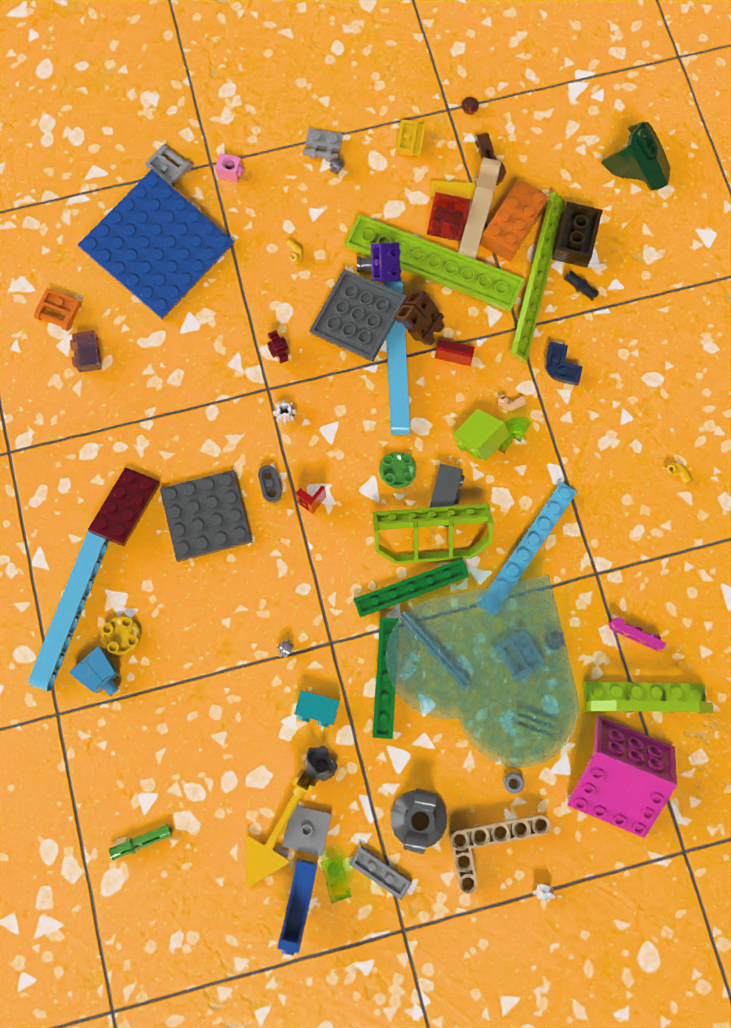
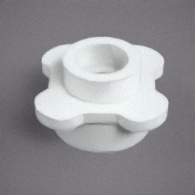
(544, 893)

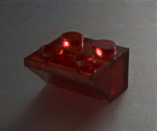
(448, 216)

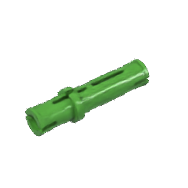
(137, 843)

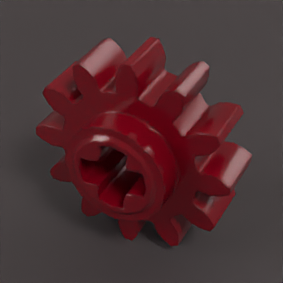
(278, 346)

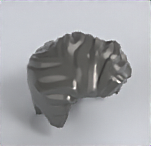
(319, 764)

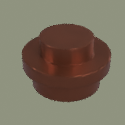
(470, 105)

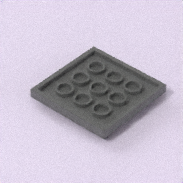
(358, 315)
(205, 515)

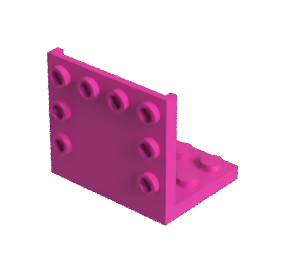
(626, 778)

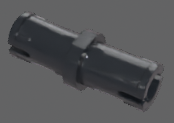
(581, 285)

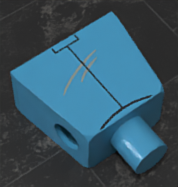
(97, 672)

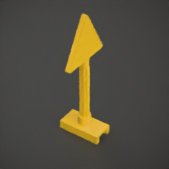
(262, 858)

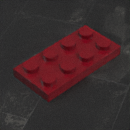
(124, 507)

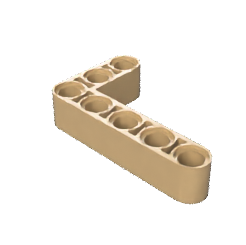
(480, 207)
(489, 839)

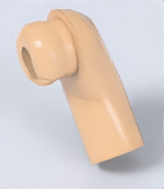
(510, 405)

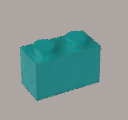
(316, 708)

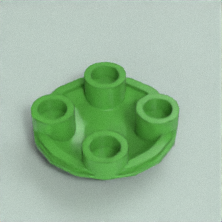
(397, 470)

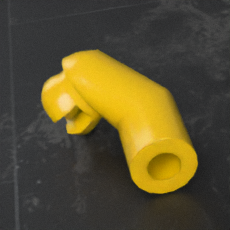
(297, 251)

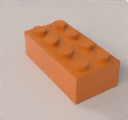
(514, 220)

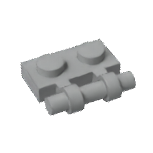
(323, 140)

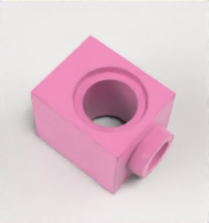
(224, 163)

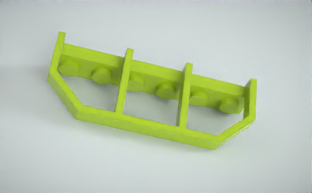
(433, 517)
(646, 697)

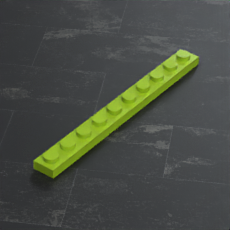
(538, 277)

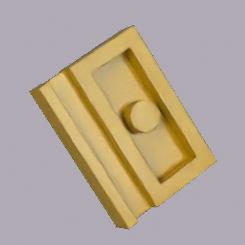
(410, 138)

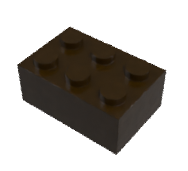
(577, 234)

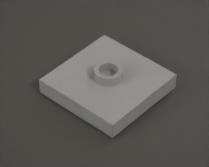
(307, 830)

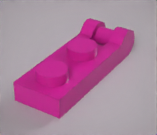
(635, 633)

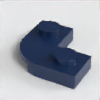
(558, 368)

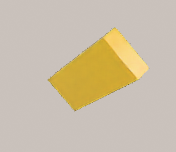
(458, 189)

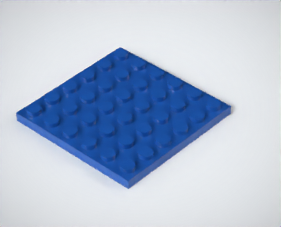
(156, 244)

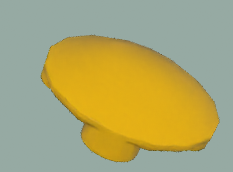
(120, 635)

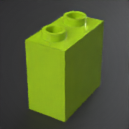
(481, 435)

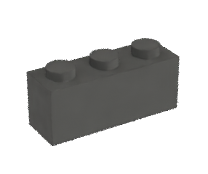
(446, 486)

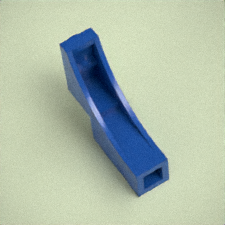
(297, 907)

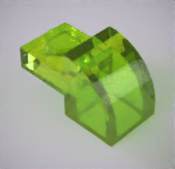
(517, 428)
(336, 879)

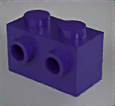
(385, 262)

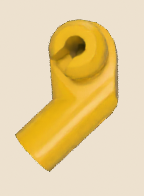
(679, 470)

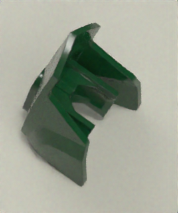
(641, 159)

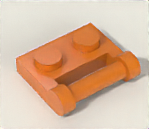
(58, 303)

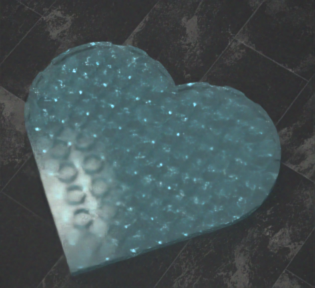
(494, 665)

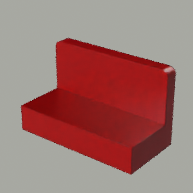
(454, 352)
(308, 502)

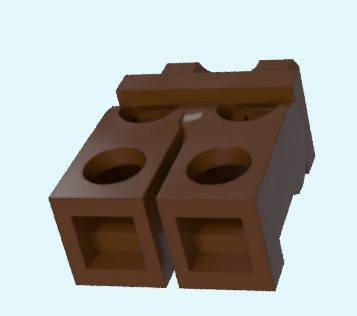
(420, 317)

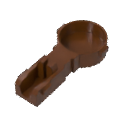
(486, 150)

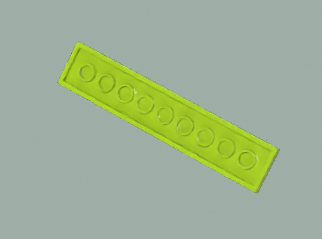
(439, 264)

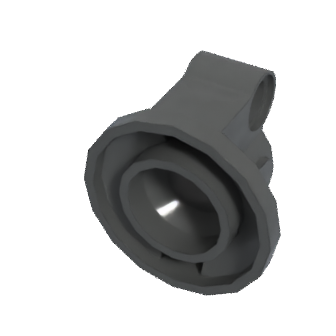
(406, 807)

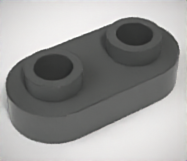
(270, 484)

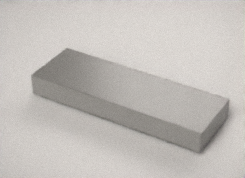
(380, 872)

